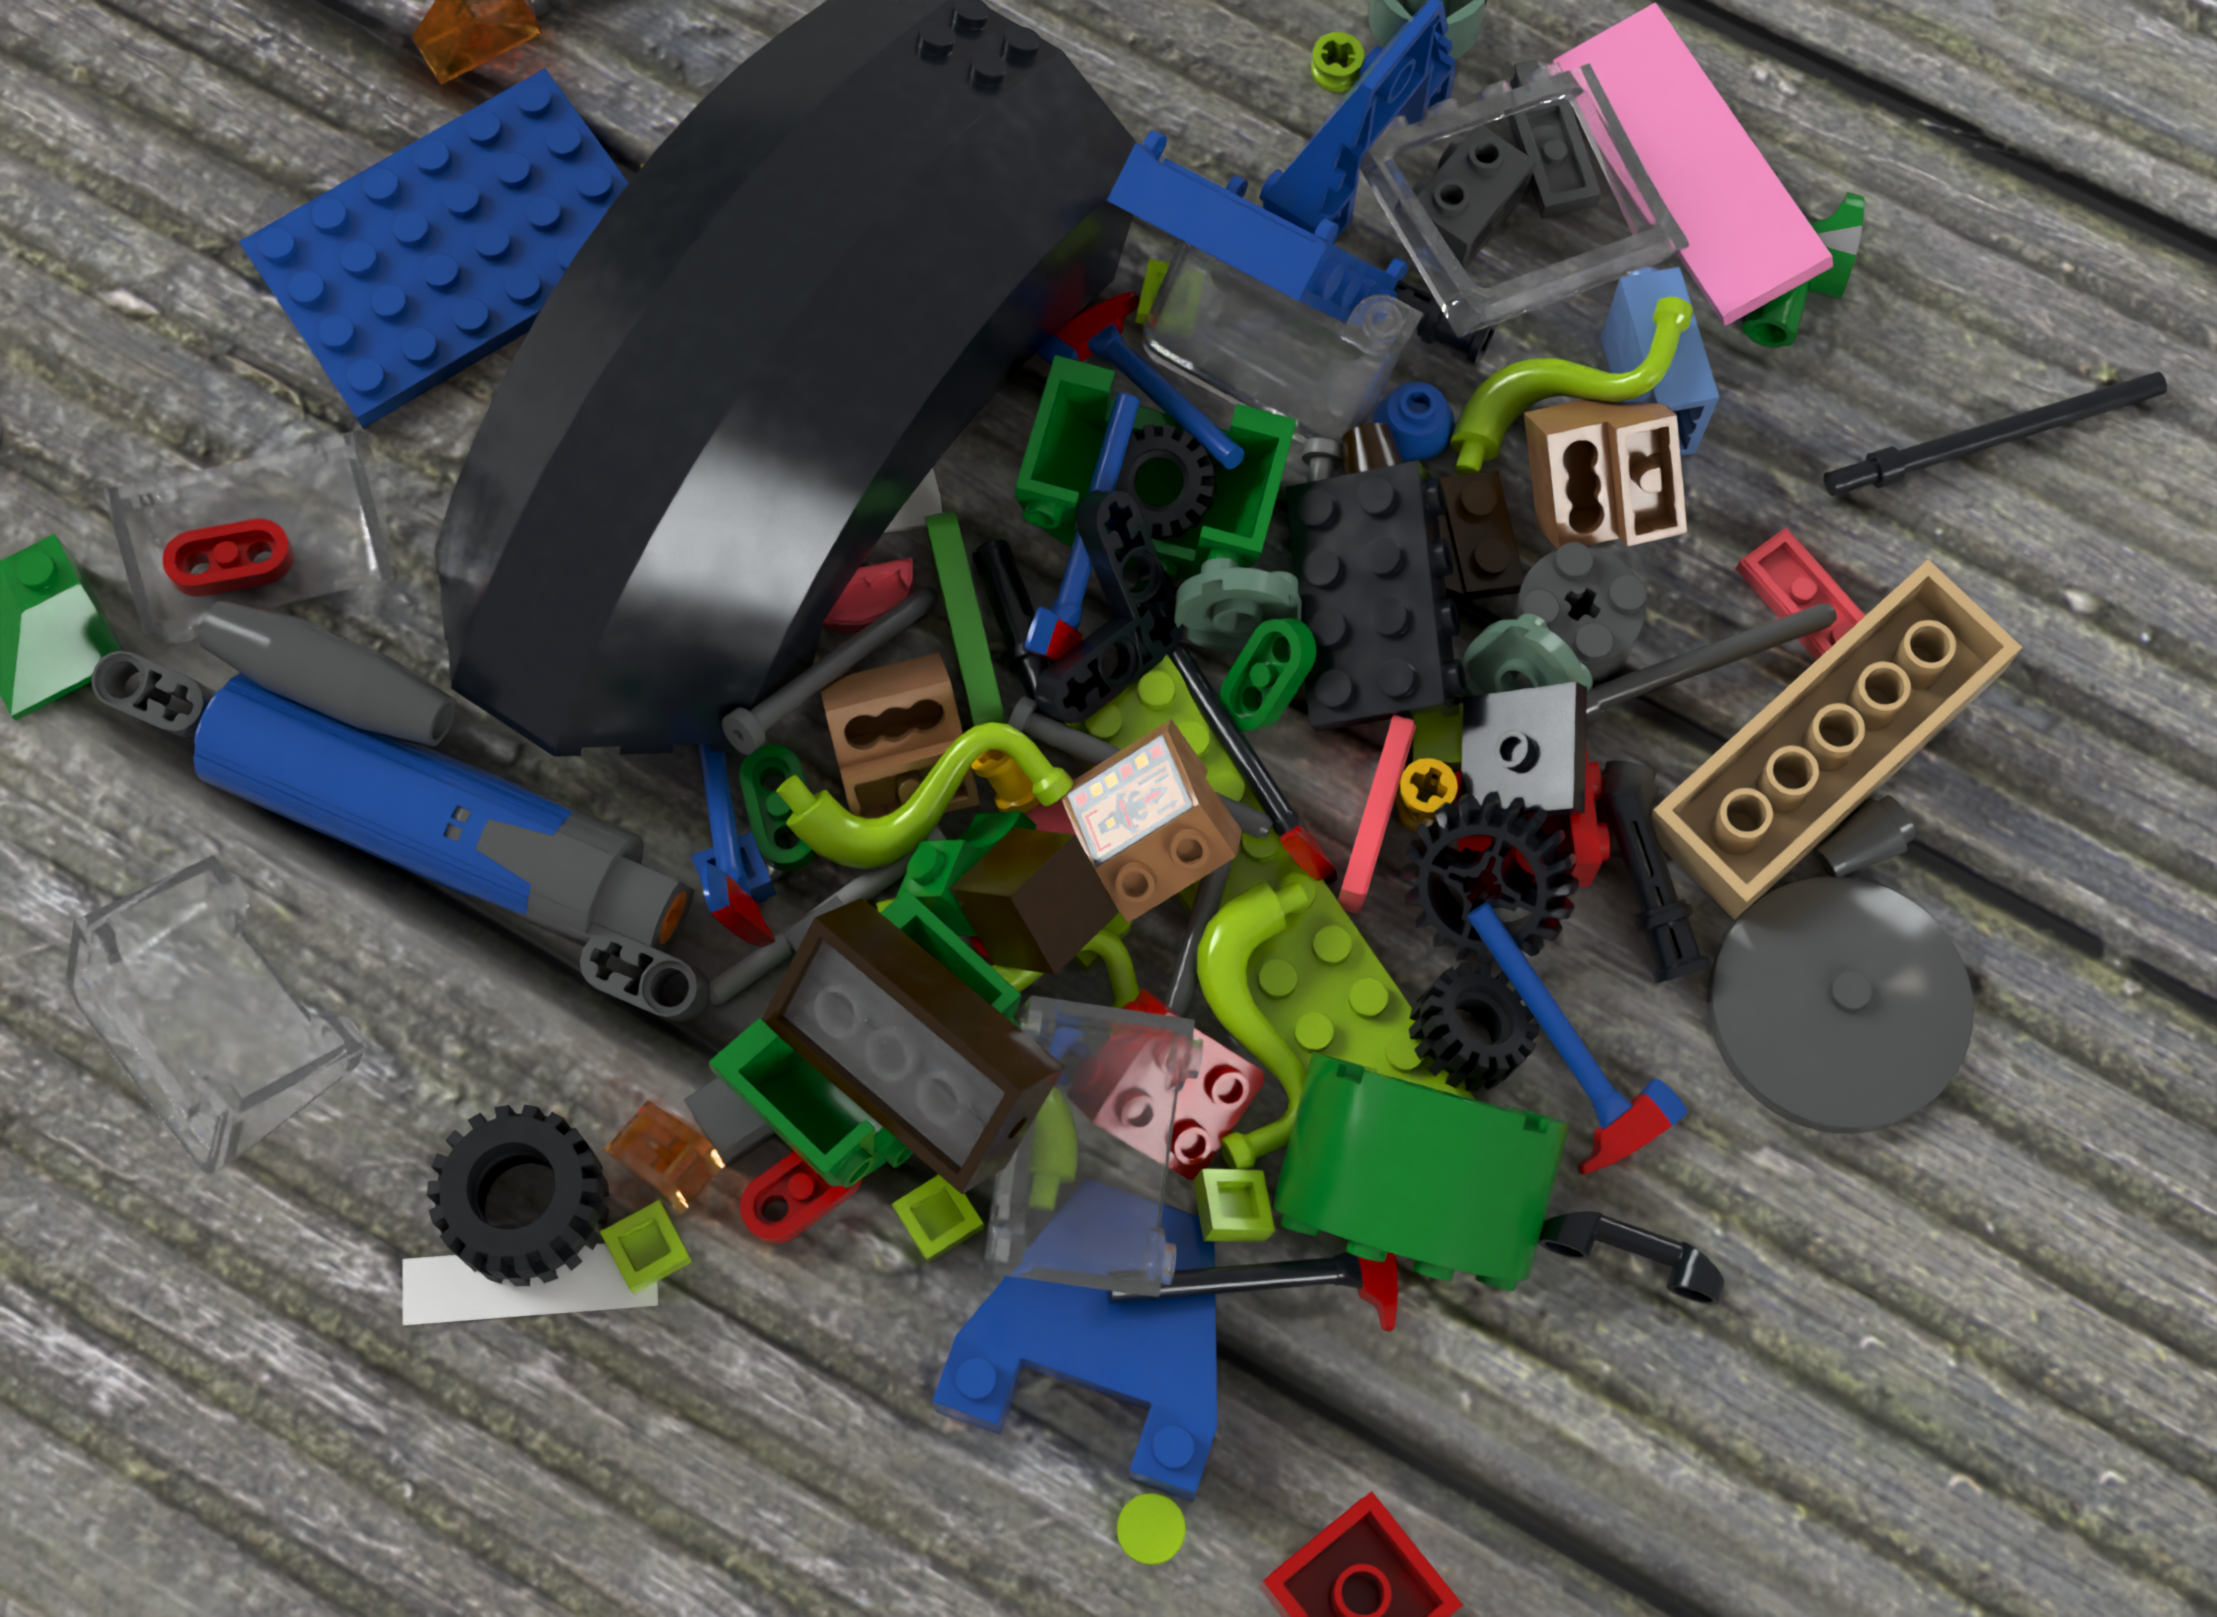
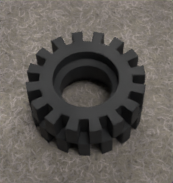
(1197, 473)
(1456, 1050)

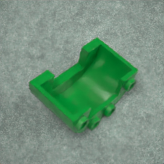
(1066, 450)
(806, 1107)
(1418, 1173)

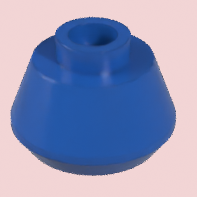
(1418, 420)

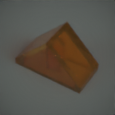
(471, 32)
(665, 1156)

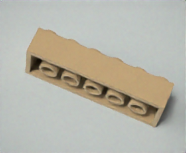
(1832, 738)

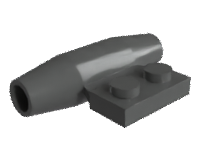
(327, 672)

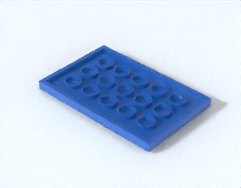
(439, 246)

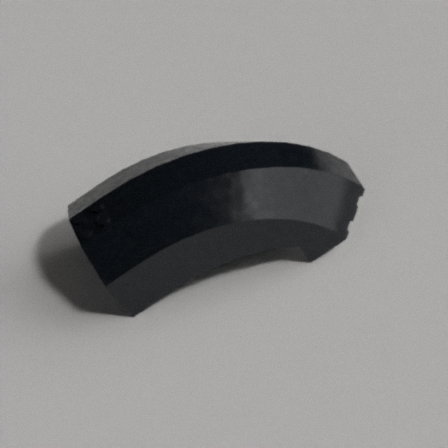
(768, 366)

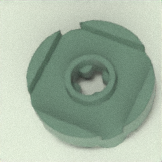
(1231, 602)
(1521, 647)

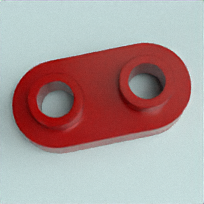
(230, 557)
(799, 1187)

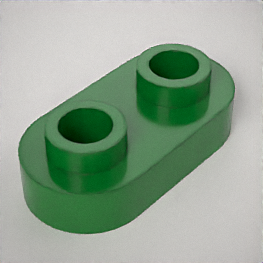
(1270, 669)
(768, 810)

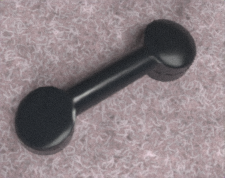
(1692, 1272)

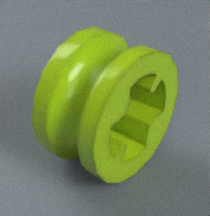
(1340, 47)

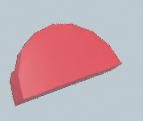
(871, 594)

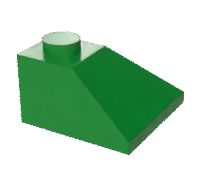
(48, 627)

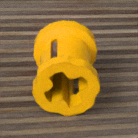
(1008, 780)
(1413, 782)

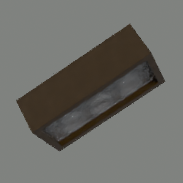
(911, 1044)

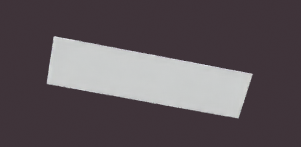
(450, 1291)

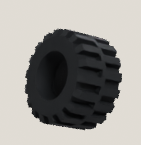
(488, 1153)

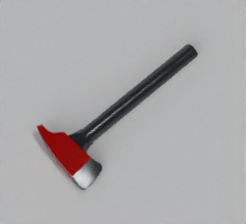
(1286, 821)
(1374, 1280)

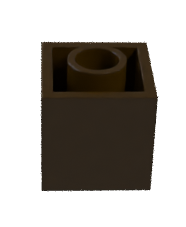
(1034, 900)

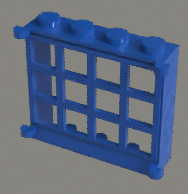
(1247, 235)

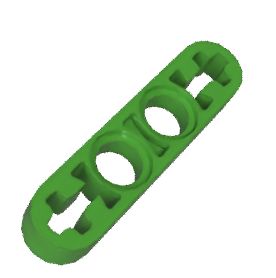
(964, 618)

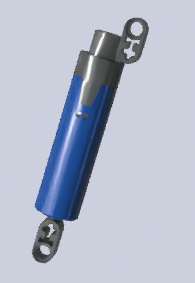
(431, 819)

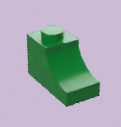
(943, 862)

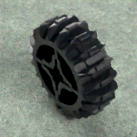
(1440, 865)

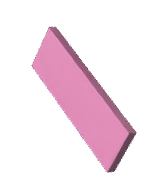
(1719, 188)

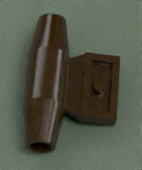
(1474, 520)

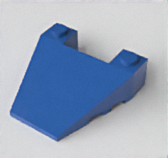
(1393, 82)
(1133, 1351)

